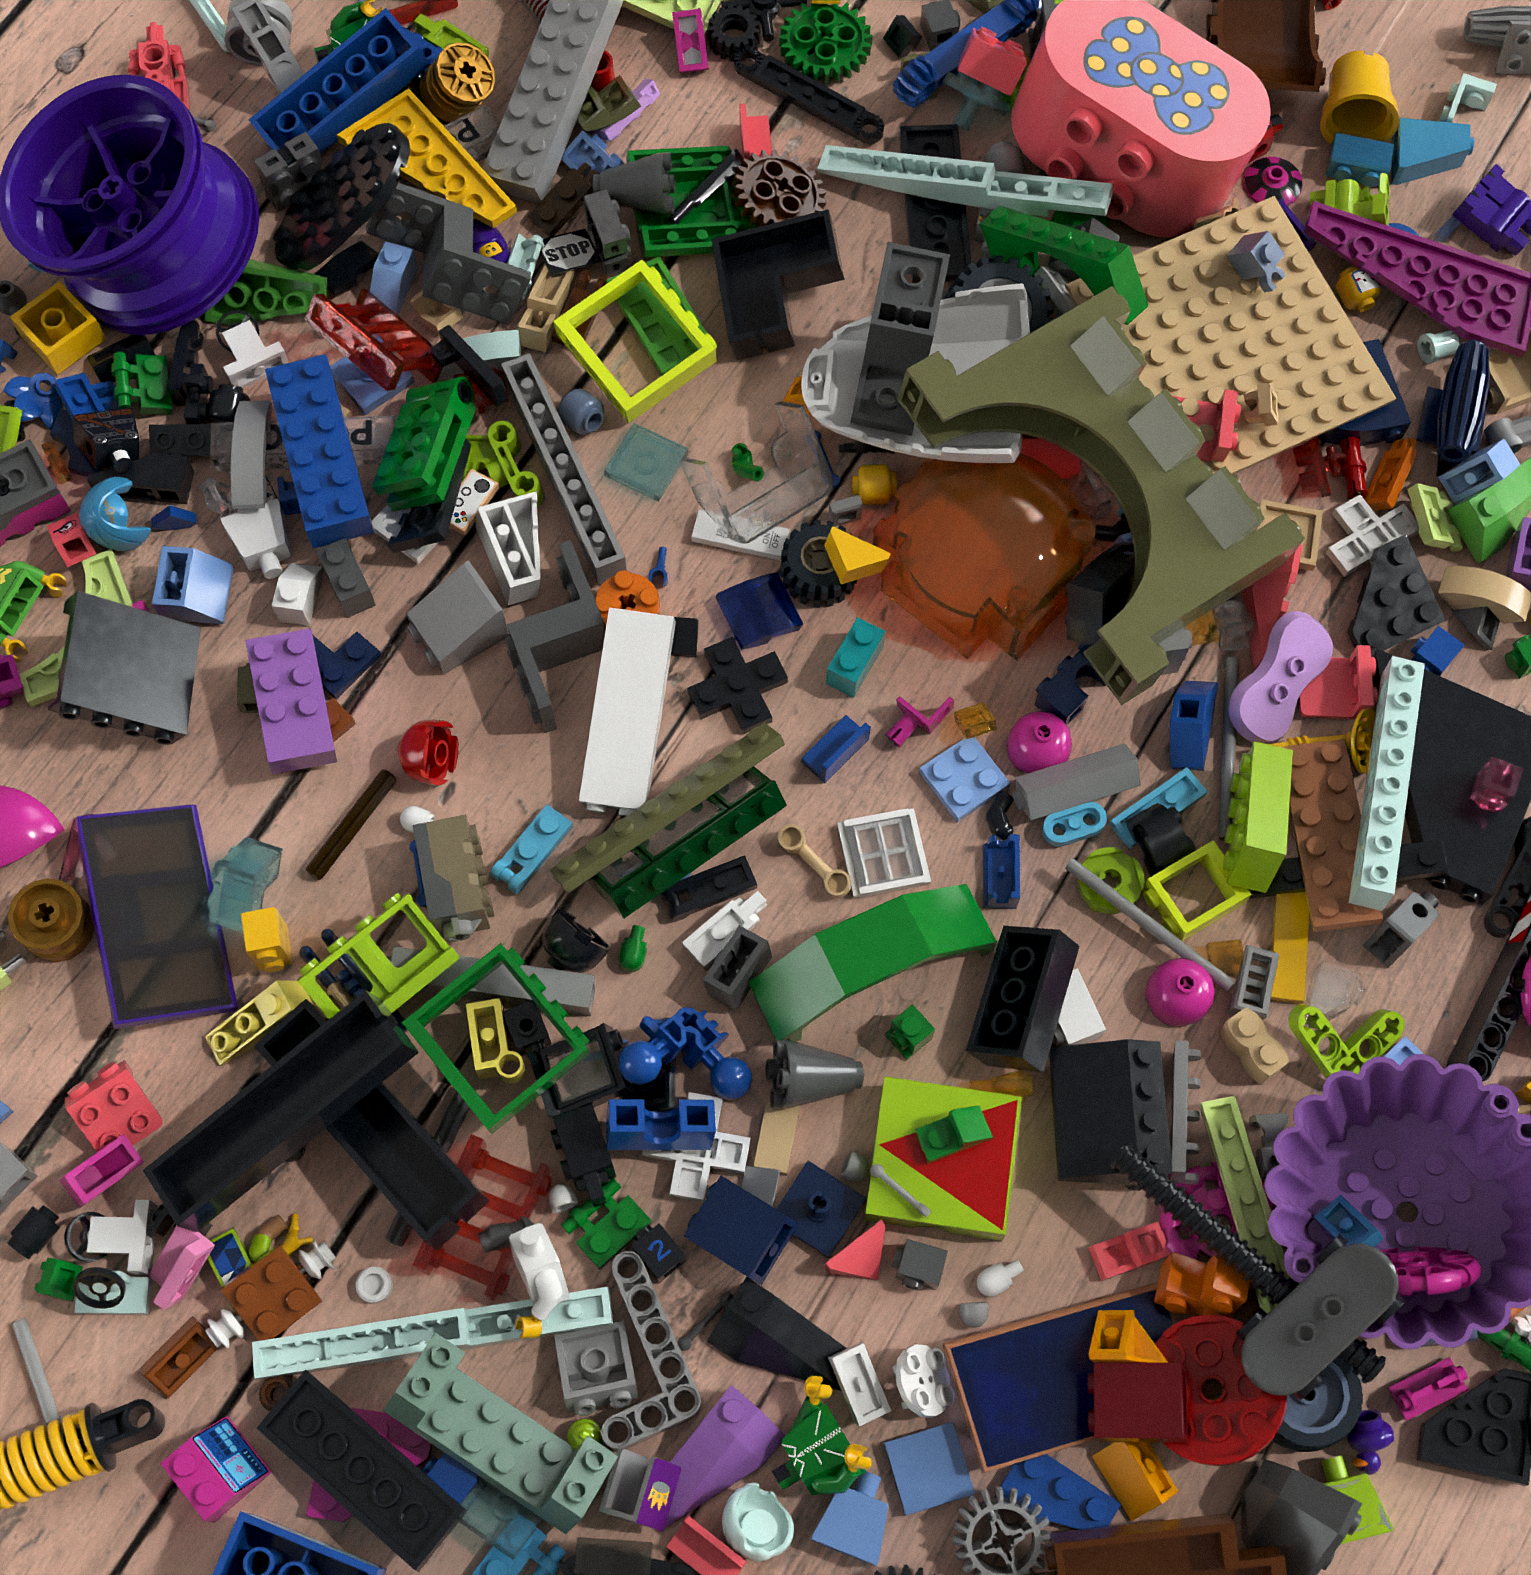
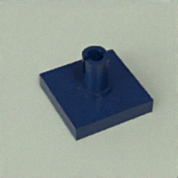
(821, 1208)

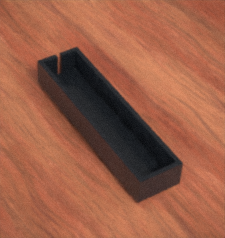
(279, 1112)
(390, 1146)

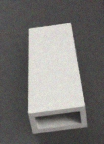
(627, 711)

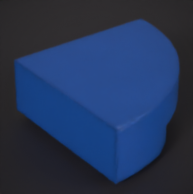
(173, 519)

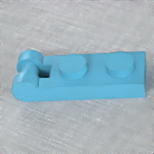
(532, 848)

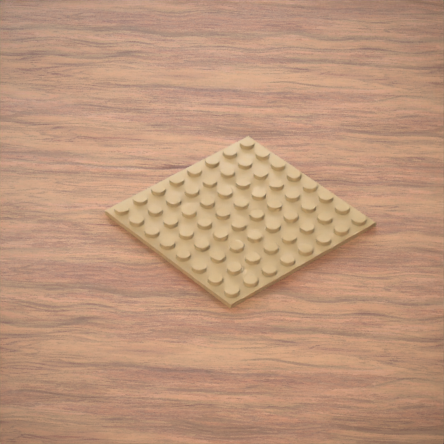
(1224, 332)

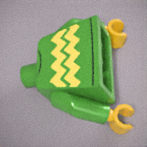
(18, 591)

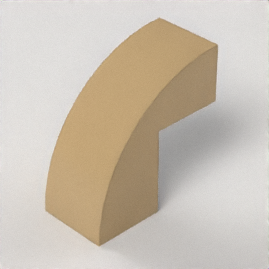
(1476, 587)

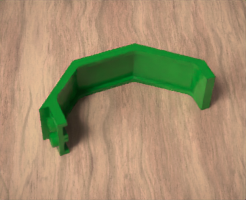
(867, 952)

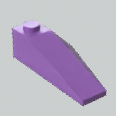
(722, 1451)

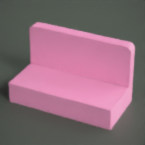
(179, 1265)

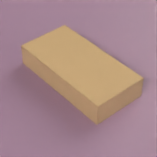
(776, 1138)

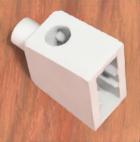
(260, 537)

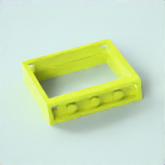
(665, 385)

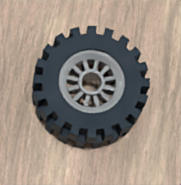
(997, 274)

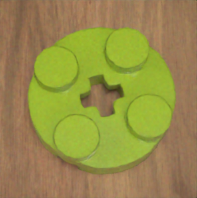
(1120, 866)

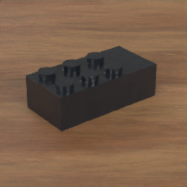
(1023, 998)

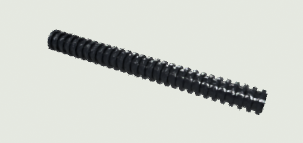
(1228, 1246)

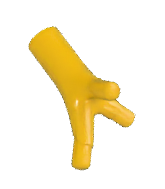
(291, 1241)

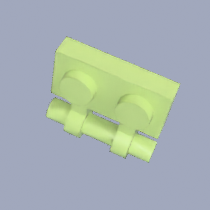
(1432, 517)

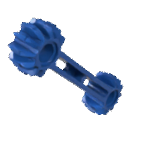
(928, 72)

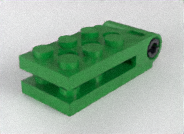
(426, 444)

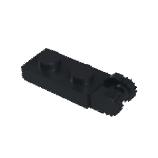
(186, 352)

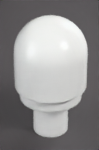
(414, 815)
(998, 1278)

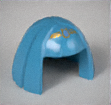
(106, 515)

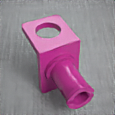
(912, 719)

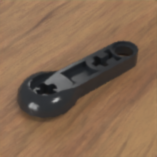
(1517, 877)

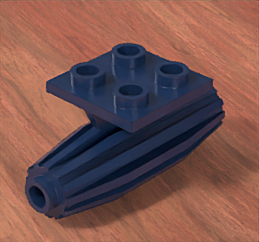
(1456, 414)

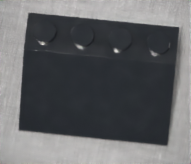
(1106, 1099)

